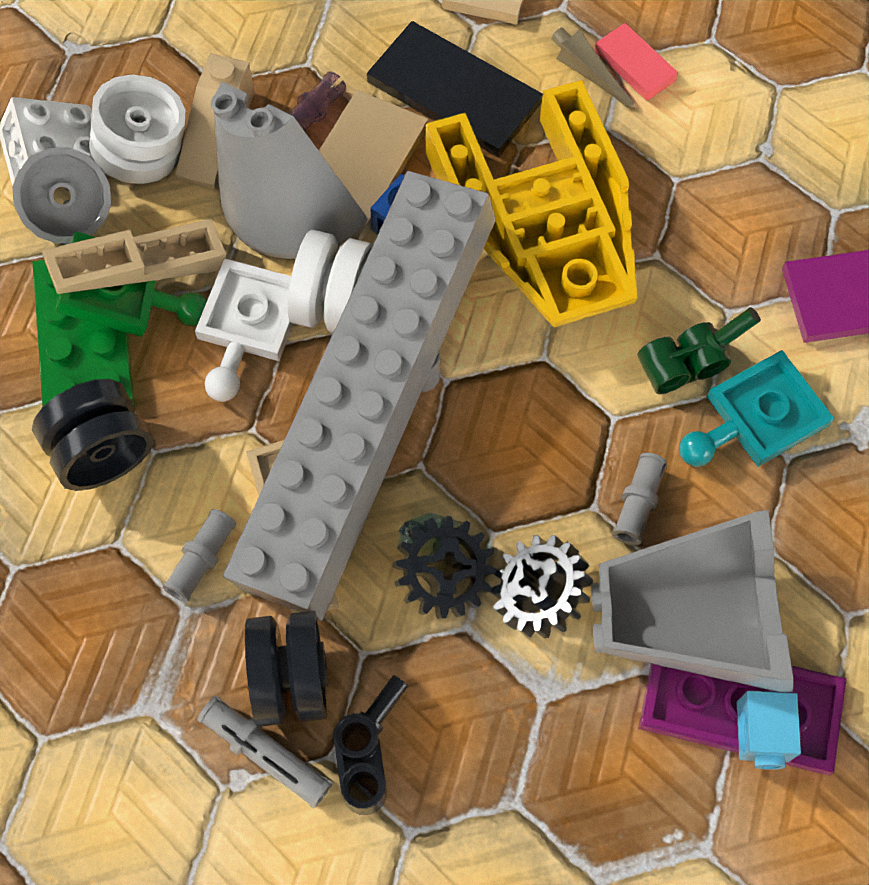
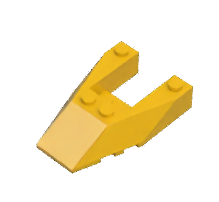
(557, 225)

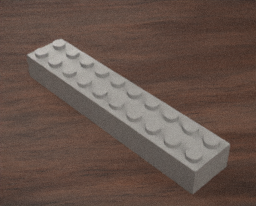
(362, 395)

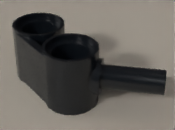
(366, 762)

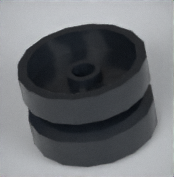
(92, 434)
(280, 668)

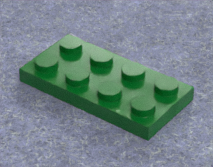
(74, 348)

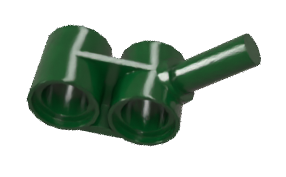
(699, 354)

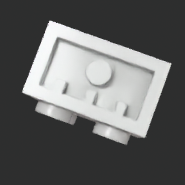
(41, 124)

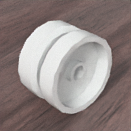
(136, 129)
(324, 278)

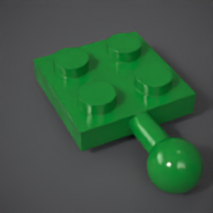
(128, 305)

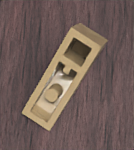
(199, 151)

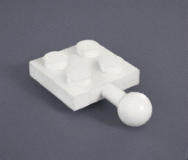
(246, 316)

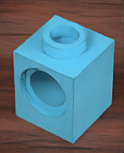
(768, 728)

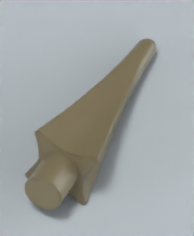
(580, 56)

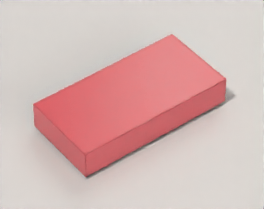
(636, 61)

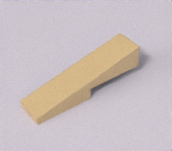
(129, 259)

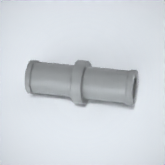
(640, 499)
(199, 555)

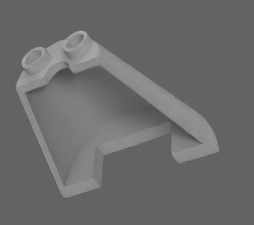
(276, 179)
(699, 605)

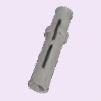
(264, 751)

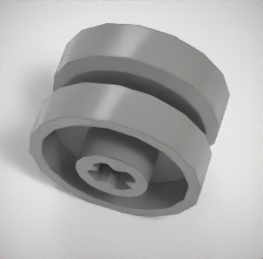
(61, 168)

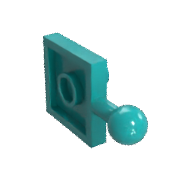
(764, 409)

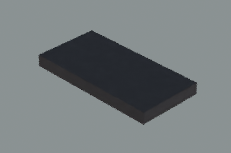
(450, 81)

